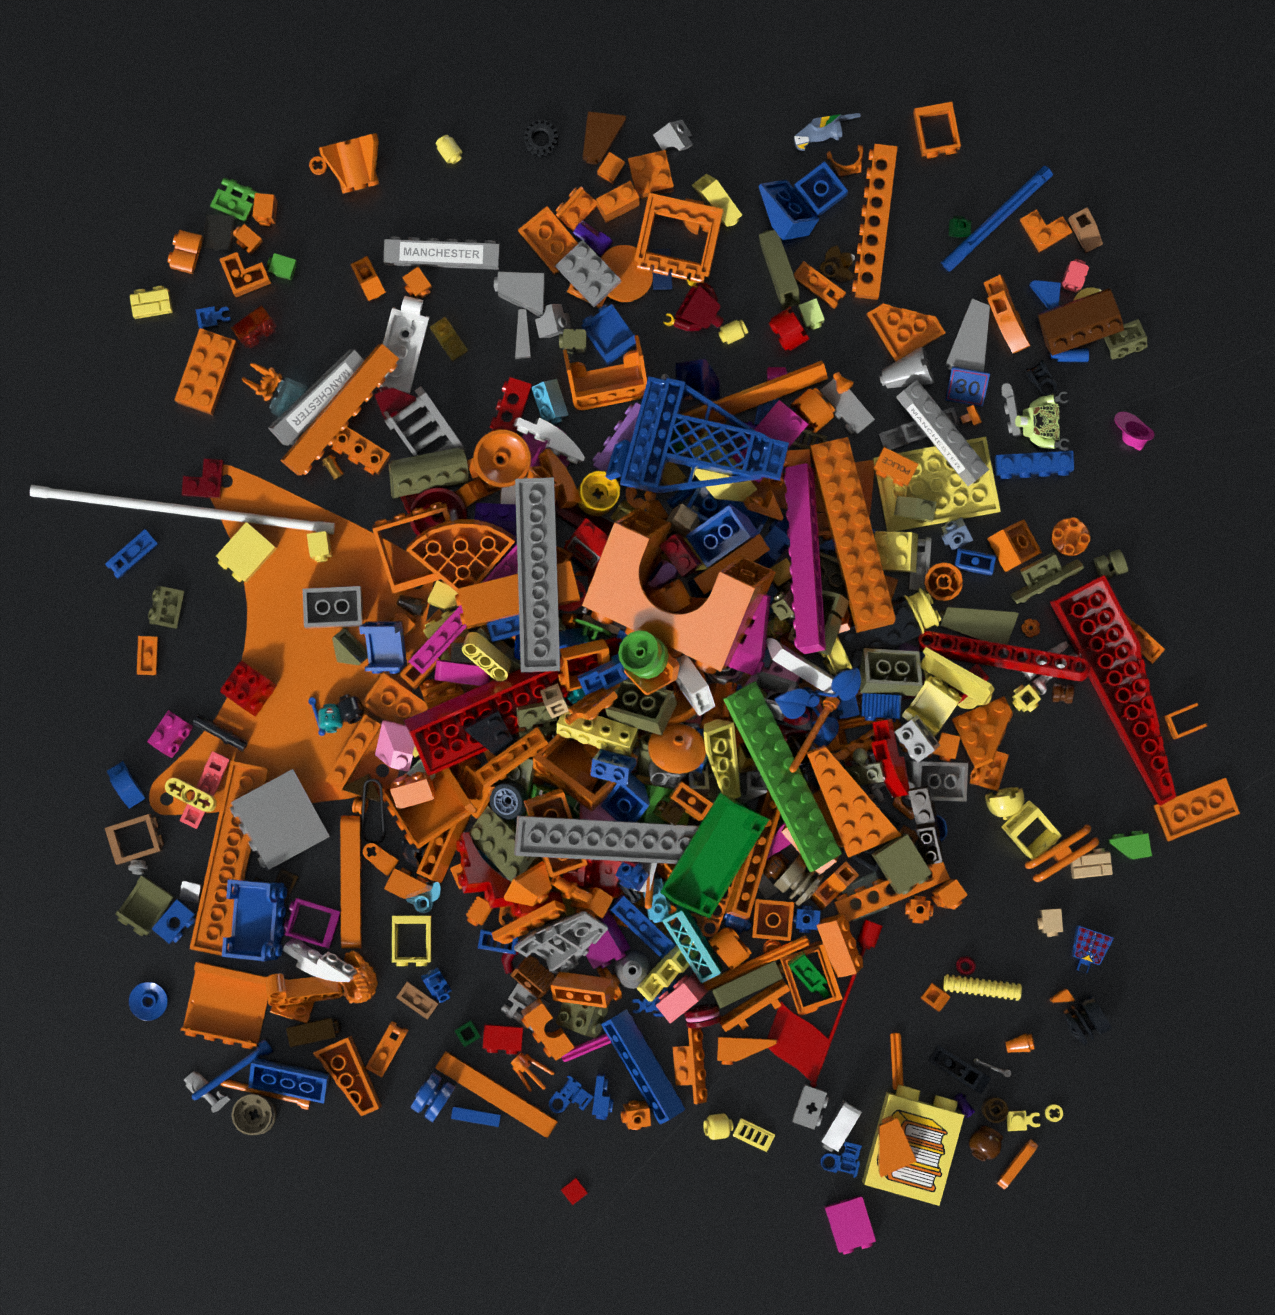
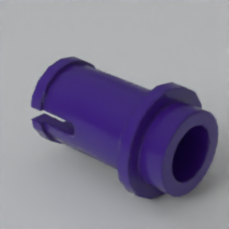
(963, 1105)

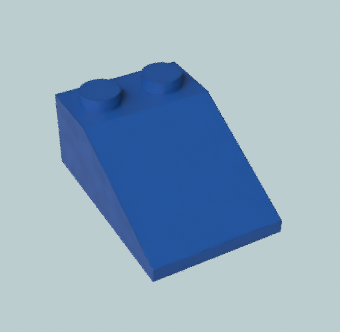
(787, 210)

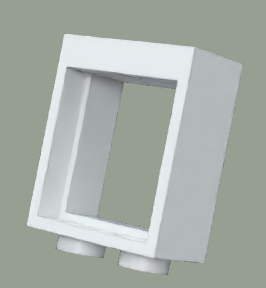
(694, 686)

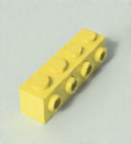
(600, 733)

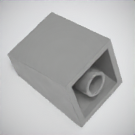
(522, 289)

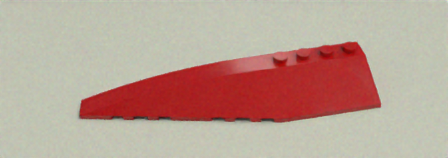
(439, 730)

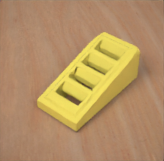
(739, 1127)

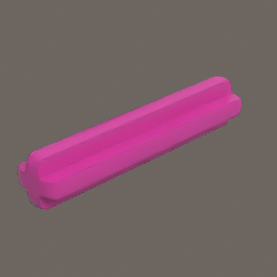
(586, 1047)

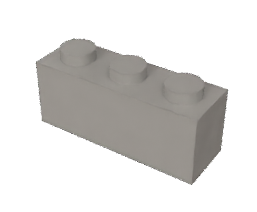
(847, 408)

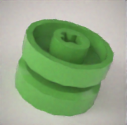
(643, 654)

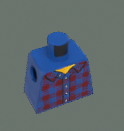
(1089, 947)

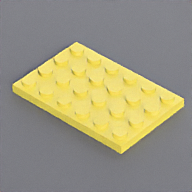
(940, 483)

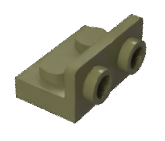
(1127, 341)
(165, 607)

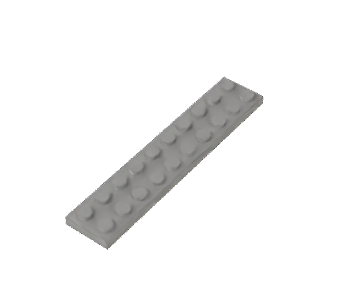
(537, 575)
(601, 839)

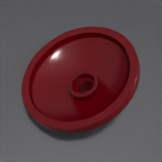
(433, 495)

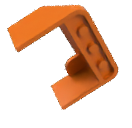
(607, 384)

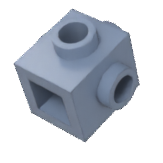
(956, 534)

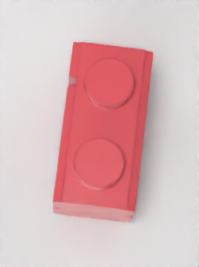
(1074, 276)

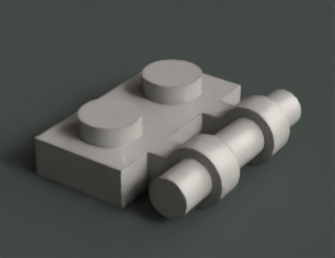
(521, 998)

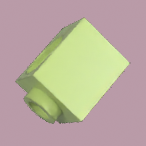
(811, 314)

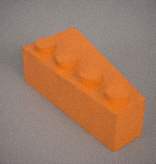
(350, 1075)

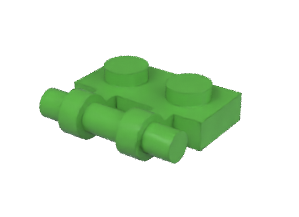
(233, 205)

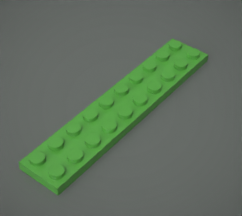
(786, 788)

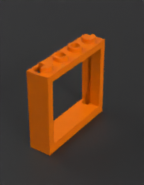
(419, 579)
(565, 782)

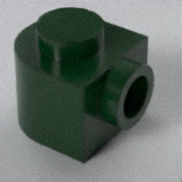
(959, 227)

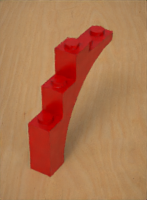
(480, 877)

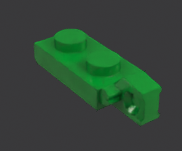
(809, 974)

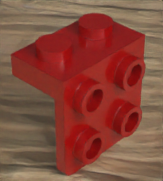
(248, 688)

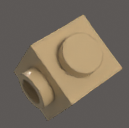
(1050, 922)

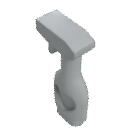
(196, 1081)

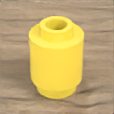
(449, 149)
(733, 331)

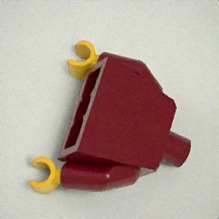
(697, 309)

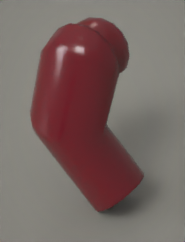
(507, 961)

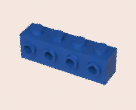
(1034, 463)

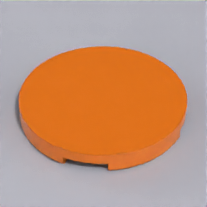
(634, 281)

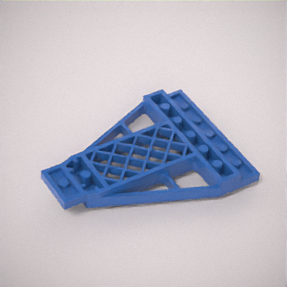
(654, 435)

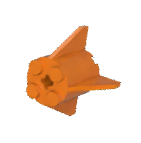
(353, 162)

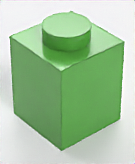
(282, 266)

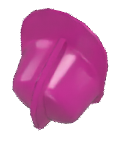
(1134, 431)

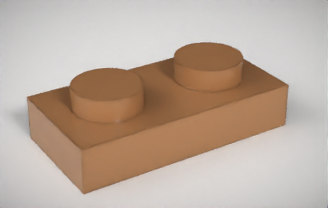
(417, 1000)

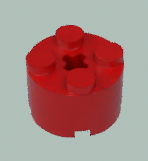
(789, 328)

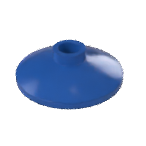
(138, 1003)

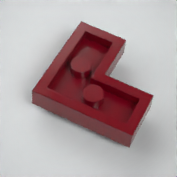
(209, 484)

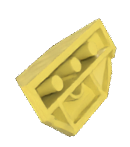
(731, 491)

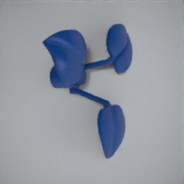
(794, 702)

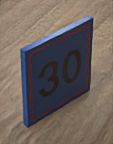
(967, 386)

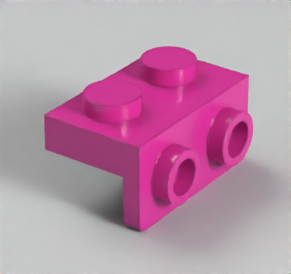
(170, 734)

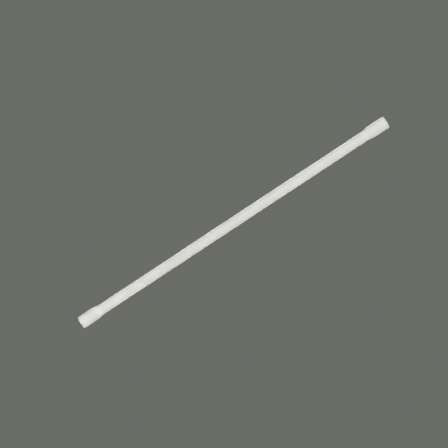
(46, 492)

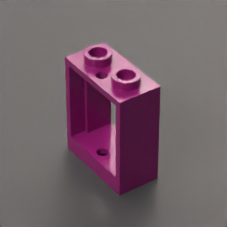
(331, 929)

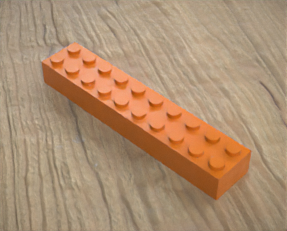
(852, 534)

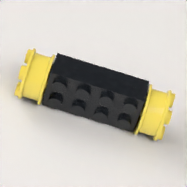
(912, 617)

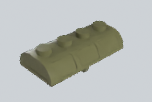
(428, 471)

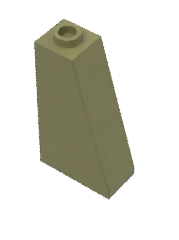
(779, 269)
(980, 624)
(747, 983)

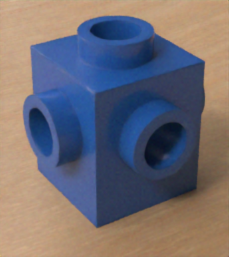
(632, 876)
(814, 919)

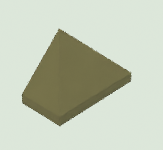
(348, 648)

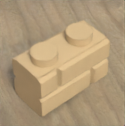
(1092, 864)

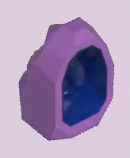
(662, 574)

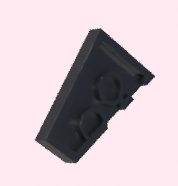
(490, 732)

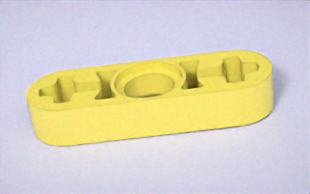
(198, 794)

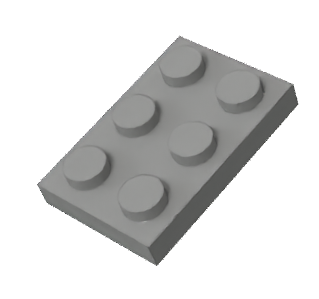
(588, 273)

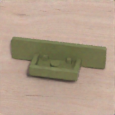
(1044, 574)

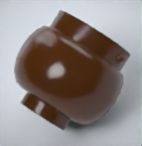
(985, 1143)

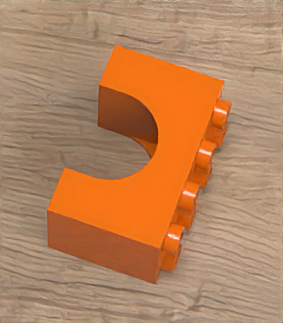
(703, 629)

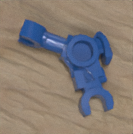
(649, 1006)

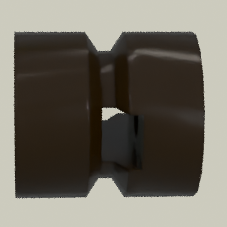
(994, 1109)

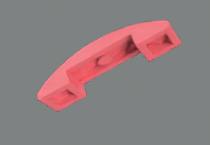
(208, 783)

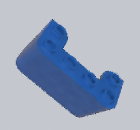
(256, 920)

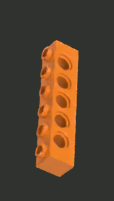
(843, 906)

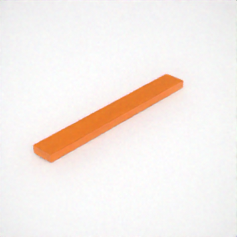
(763, 392)

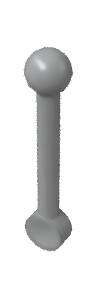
(1007, 1073)

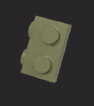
(582, 1018)

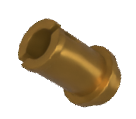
(332, 466)

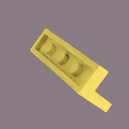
(956, 676)

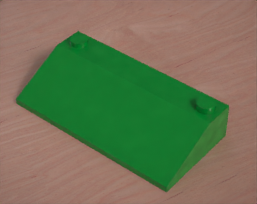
(714, 856)

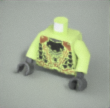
(1041, 422)

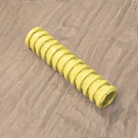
(982, 987)

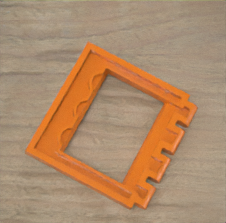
(684, 211)

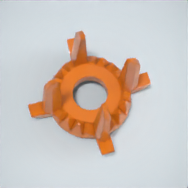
(270, 376)

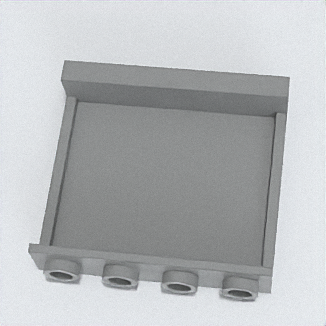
(279, 820)

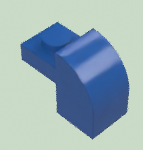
(125, 785)

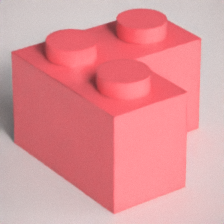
(686, 994)

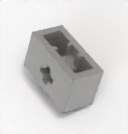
(801, 1114)

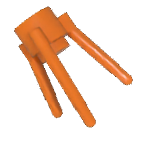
(522, 1063)

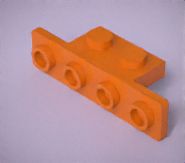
(690, 1065)

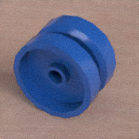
(431, 1096)

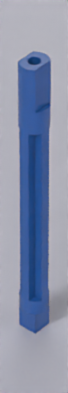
(996, 218)

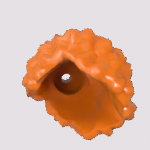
(363, 983)

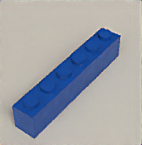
(643, 1066)

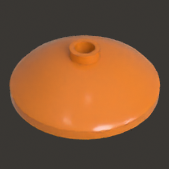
(513, 452)
(675, 755)

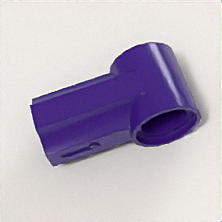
(595, 240)

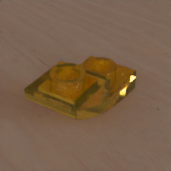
(448, 338)

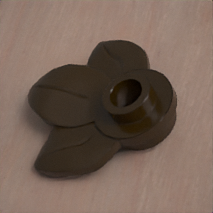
(840, 263)

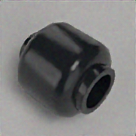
(350, 709)

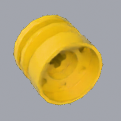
(602, 486)

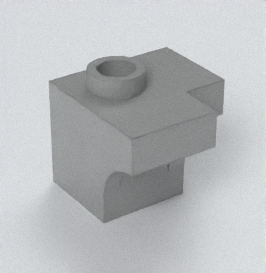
(674, 135)
(553, 321)

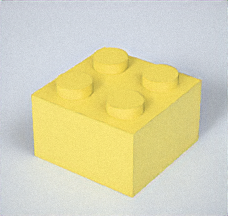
(897, 551)

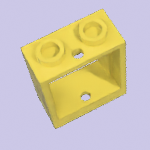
(1024, 818)
(403, 961)

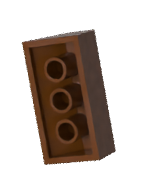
(1080, 322)

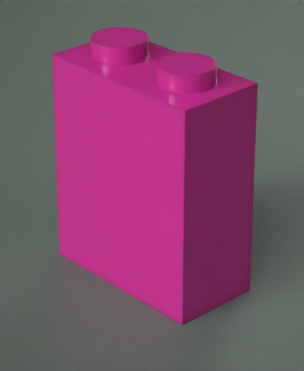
(850, 1224)

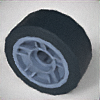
(500, 796)

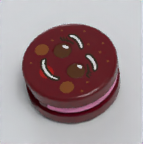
(702, 1015)

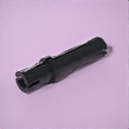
(220, 732)

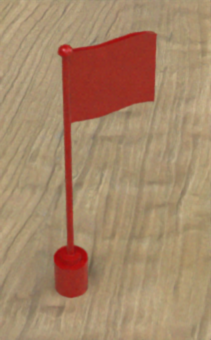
(802, 1042)

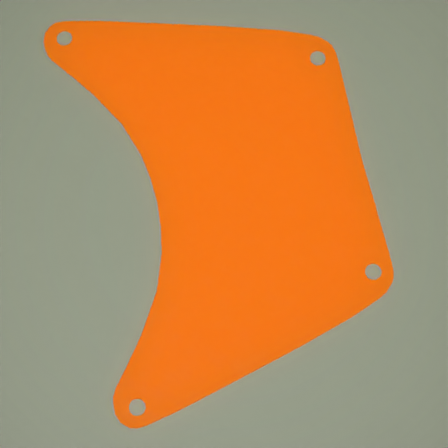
(295, 657)

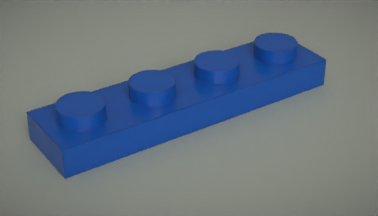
(642, 926)

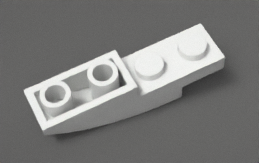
(557, 440)
(322, 966)

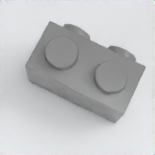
(917, 738)

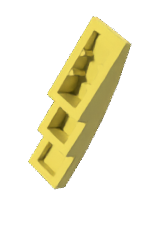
(665, 971)

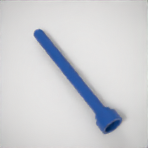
(262, 1049)

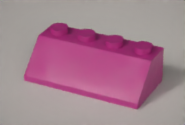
(780, 425)

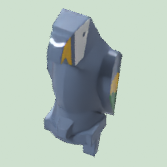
(822, 129)

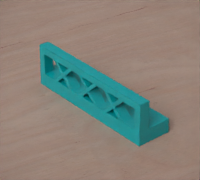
(699, 941)

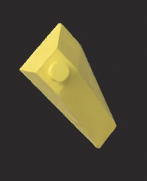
(722, 755)

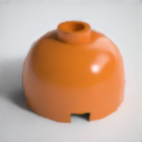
(943, 581)

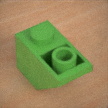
(1132, 846)

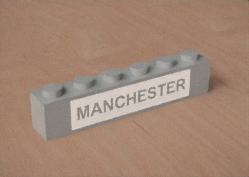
(441, 254)
(315, 399)
(942, 433)

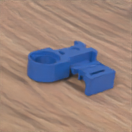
(572, 1092)
(847, 1163)

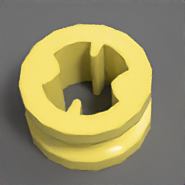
(1054, 1119)

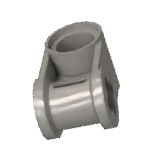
(663, 778)

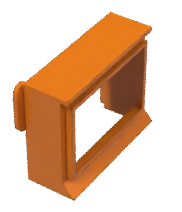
(817, 946)

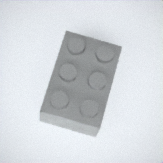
(333, 607)

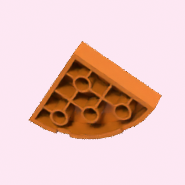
(461, 550)

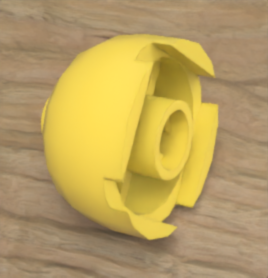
(1005, 802)

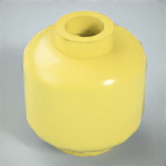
(718, 1126)

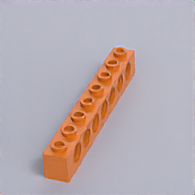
(888, 155)

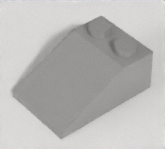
(945, 779)

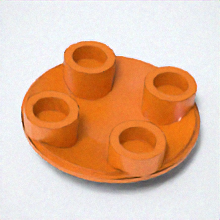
(1070, 536)

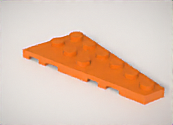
(854, 814)

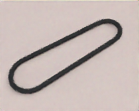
(382, 811)

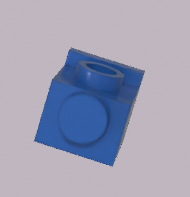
(848, 708)

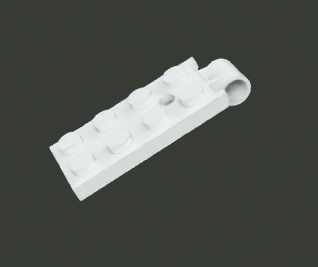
(407, 348)

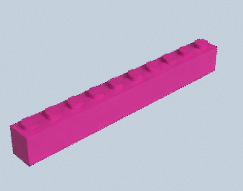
(805, 559)

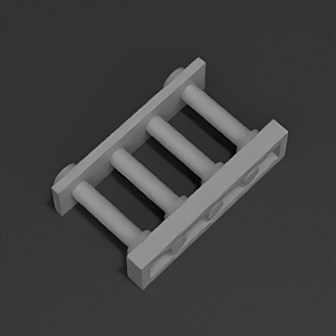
(432, 415)

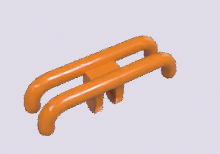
(1062, 854)

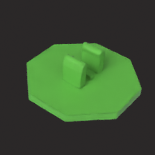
(591, 627)

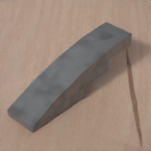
(910, 432)

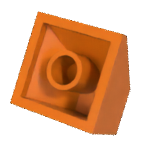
(530, 886)

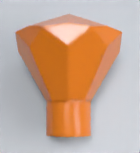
(842, 383)

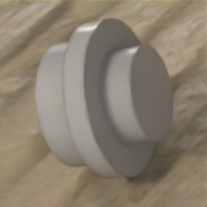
(138, 867)

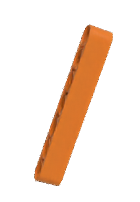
(351, 882)
(496, 1094)

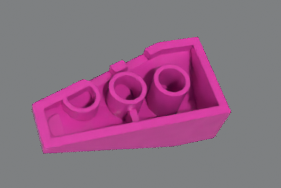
(751, 652)

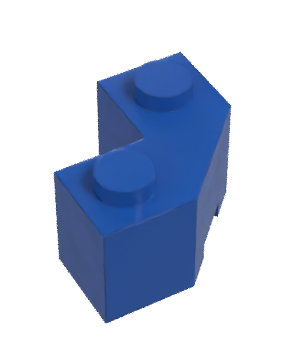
(777, 542)

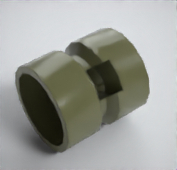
(1117, 563)

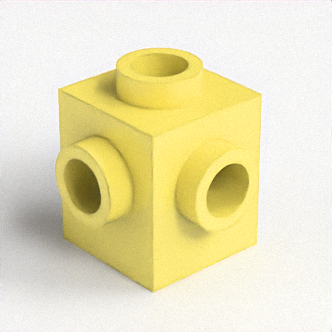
(1033, 695)

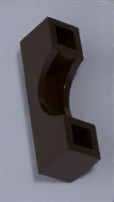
(747, 764)

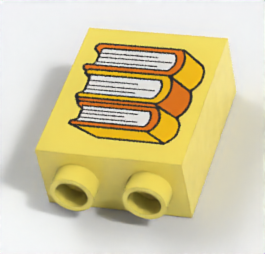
(932, 1137)

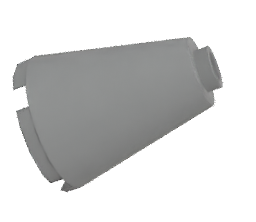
(908, 370)
(632, 959)

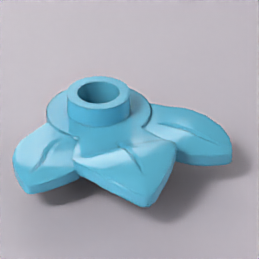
(429, 897)

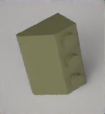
(890, 672)

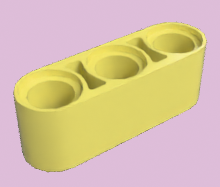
(486, 656)

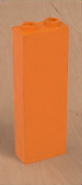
(500, 597)

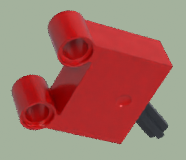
(607, 881)

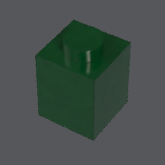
(468, 1033)

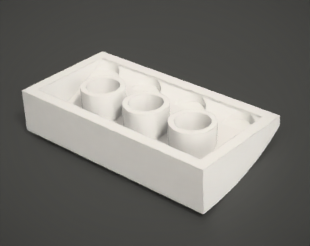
(800, 665)

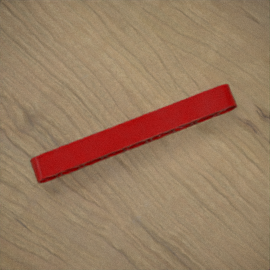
(1010, 662)

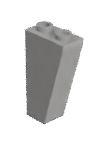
(971, 339)

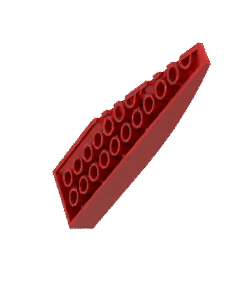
(1118, 674)

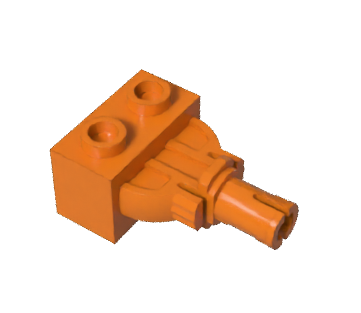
(584, 898)

